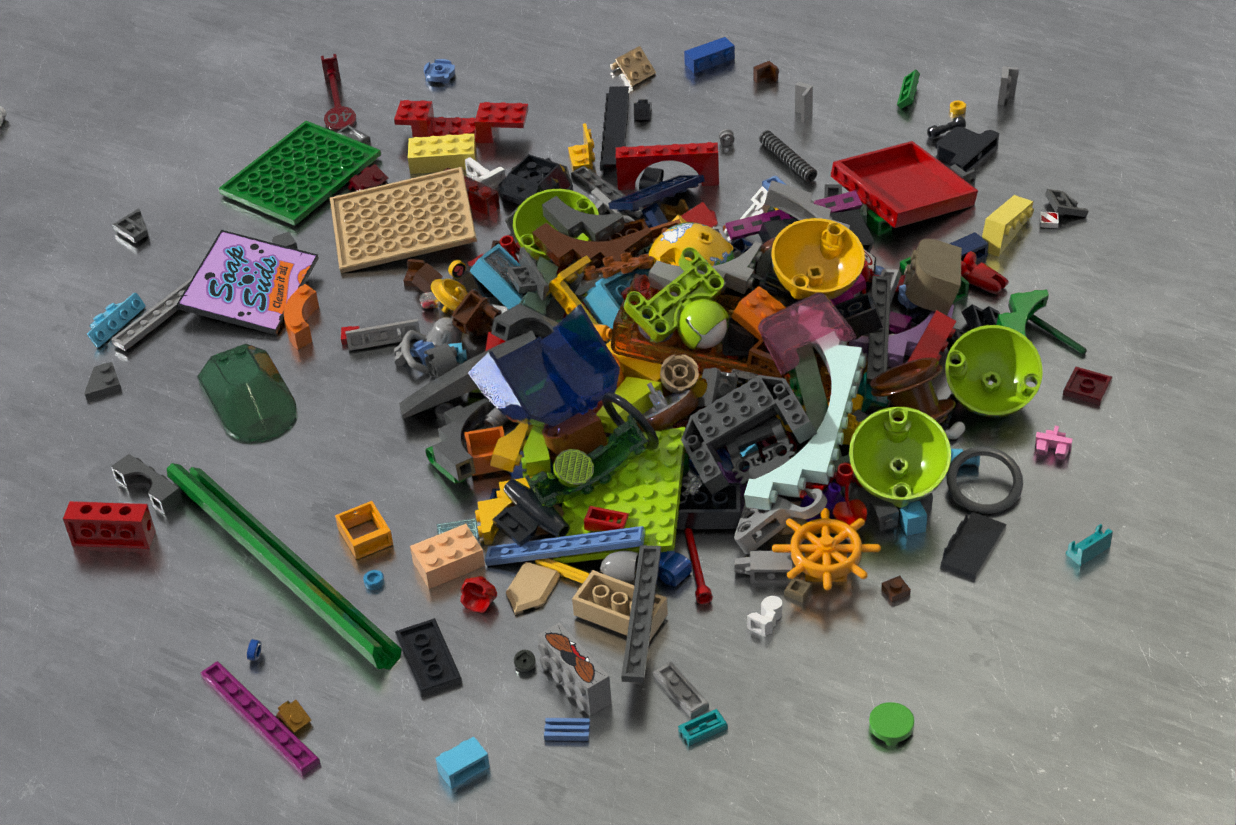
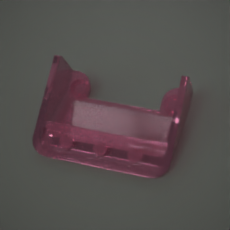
(801, 325)

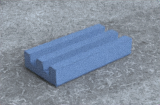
(569, 726)

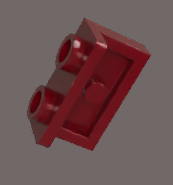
(368, 178)

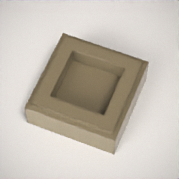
(798, 589)

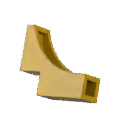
(491, 508)

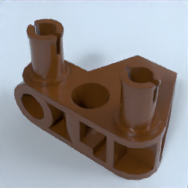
(475, 314)

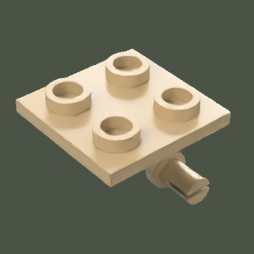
(634, 66)

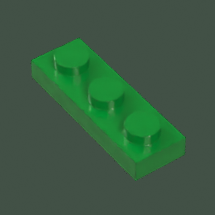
(908, 89)

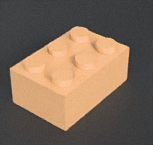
(447, 556)

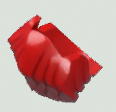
(477, 594)

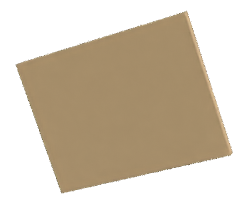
(402, 220)

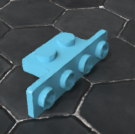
(114, 318)

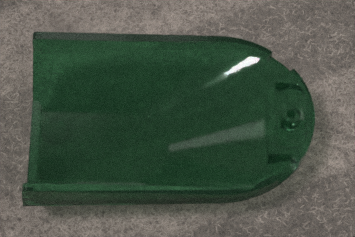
(248, 393)

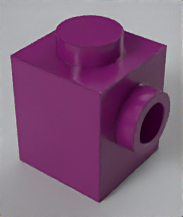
(899, 323)

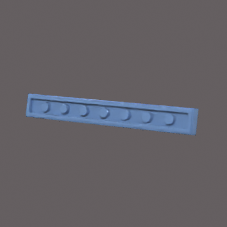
(565, 546)

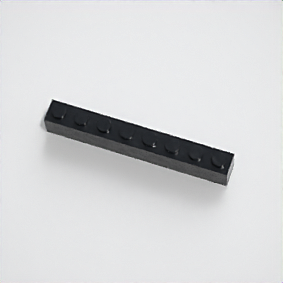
(614, 128)

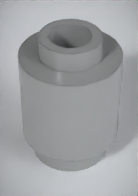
(495, 419)

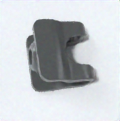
(718, 385)

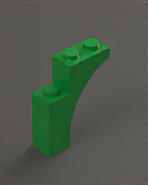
(1021, 308)

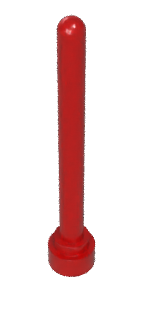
(703, 593)

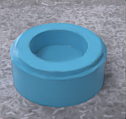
(374, 580)

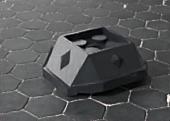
(533, 176)

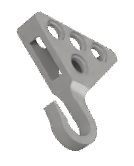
(782, 509)

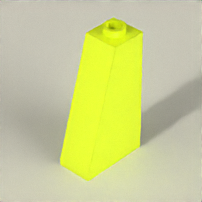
(635, 392)

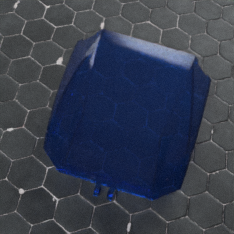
(550, 375)

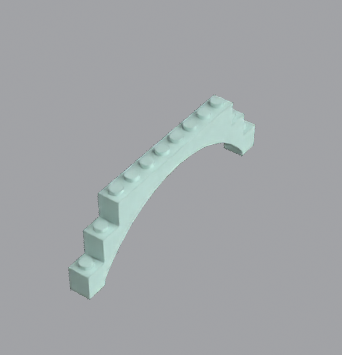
(817, 458)

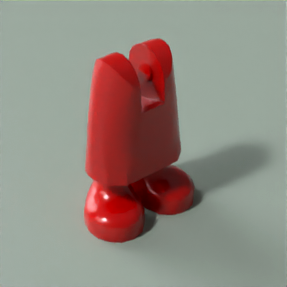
(982, 275)

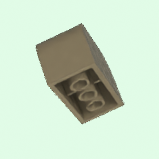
(933, 275)

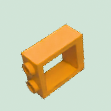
(370, 542)

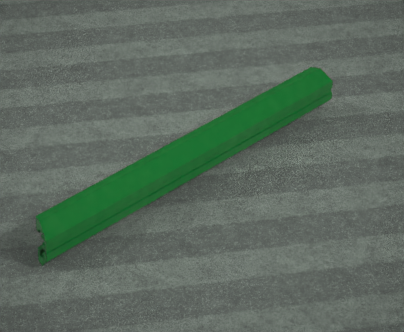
(287, 566)

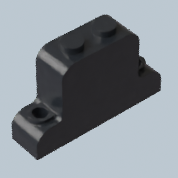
(966, 147)

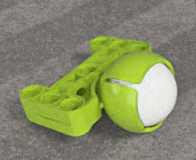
(695, 315)

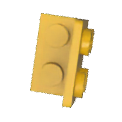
(583, 154)

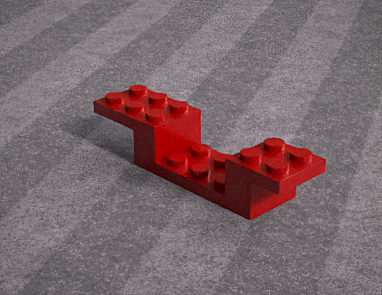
(484, 127)

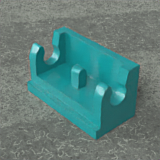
(1090, 546)

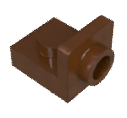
(413, 267)

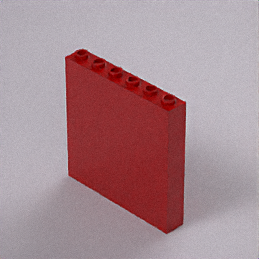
(904, 184)

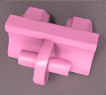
(1053, 440)

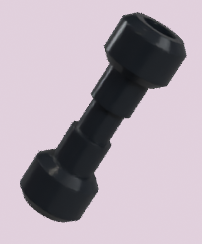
(934, 131)

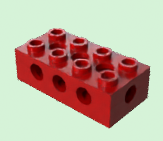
(109, 525)

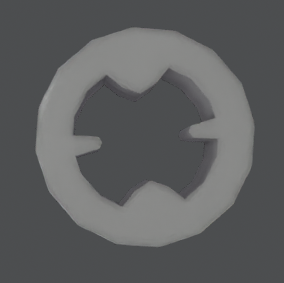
(730, 140)

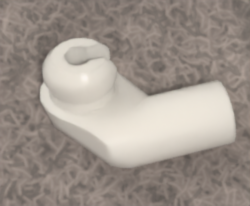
(955, 430)

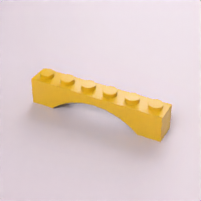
(508, 448)

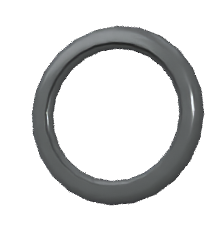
(985, 508)

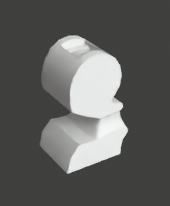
(770, 612)

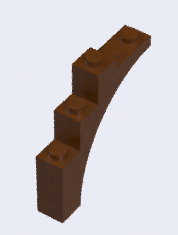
(565, 249)

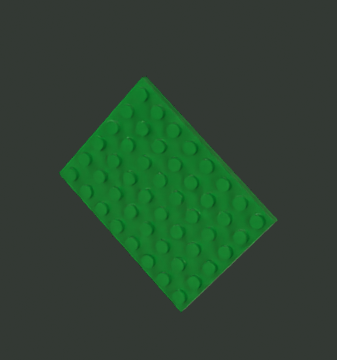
(299, 172)

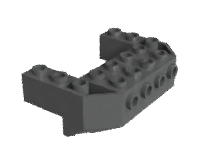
(736, 415)

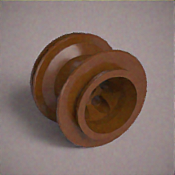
(912, 387)

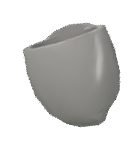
(621, 566)

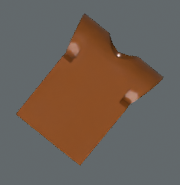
(577, 433)

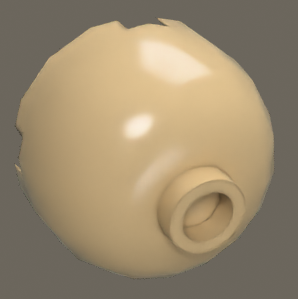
(679, 373)

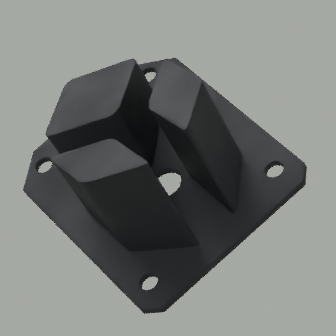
(737, 340)

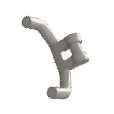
(403, 353)

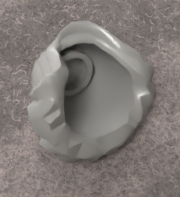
(444, 332)

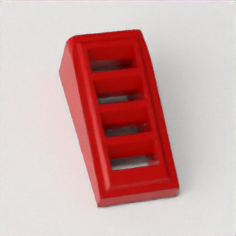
(595, 519)

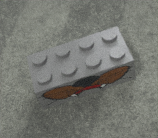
(574, 669)

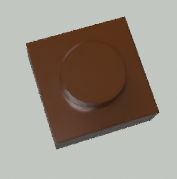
(896, 588)

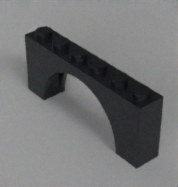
(853, 218)

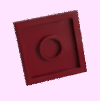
(1087, 386)

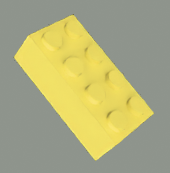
(440, 152)

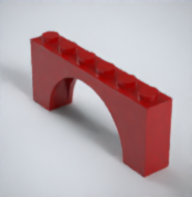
(699, 156)

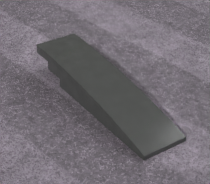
(457, 380)

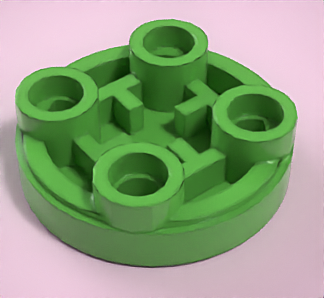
(891, 722)

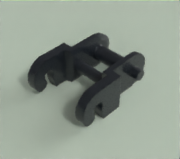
(918, 320)

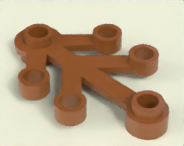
(626, 265)

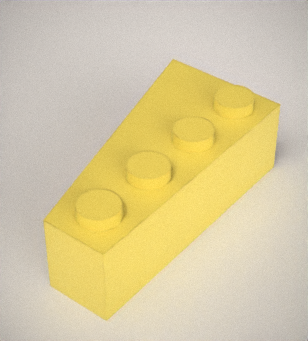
(1006, 223)

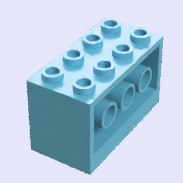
(606, 298)

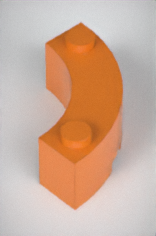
(296, 312)

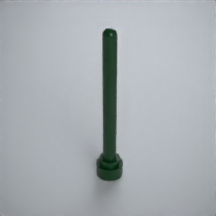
(1059, 335)

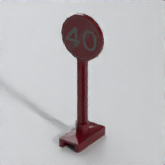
(339, 115)

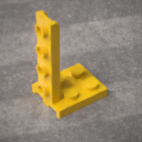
(561, 290)

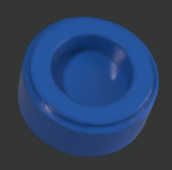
(254, 650)

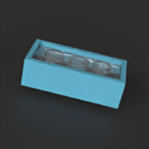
(492, 273)

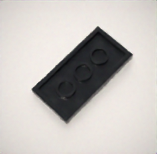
(428, 657)

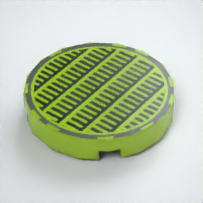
(573, 468)

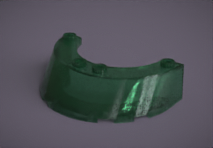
(622, 448)

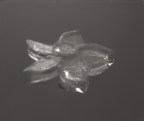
(692, 486)

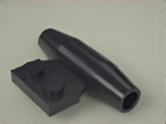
(524, 518)

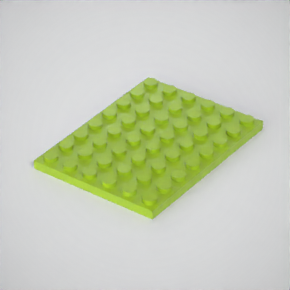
(645, 489)

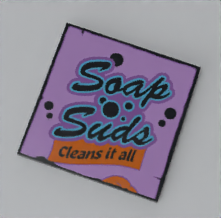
(247, 281)

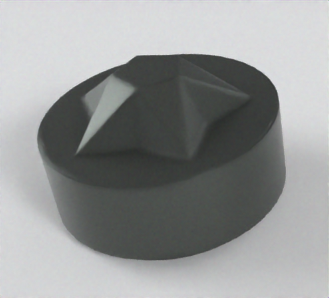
(524, 661)

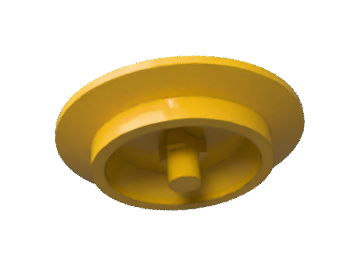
(449, 293)

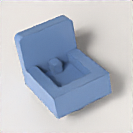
(419, 348)

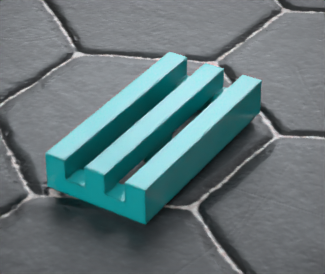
(705, 729)

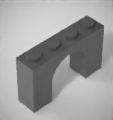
(521, 320)

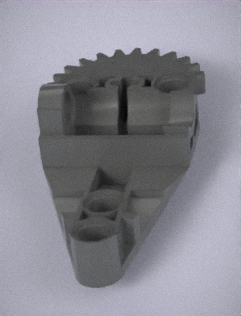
(757, 468)

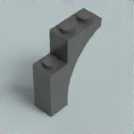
(574, 223)

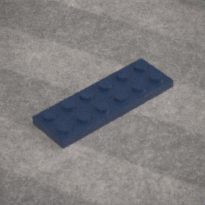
(656, 193)

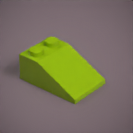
(536, 454)

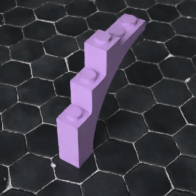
(901, 343)

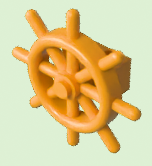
(826, 558)

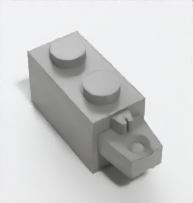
(765, 567)

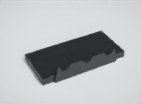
(972, 545)

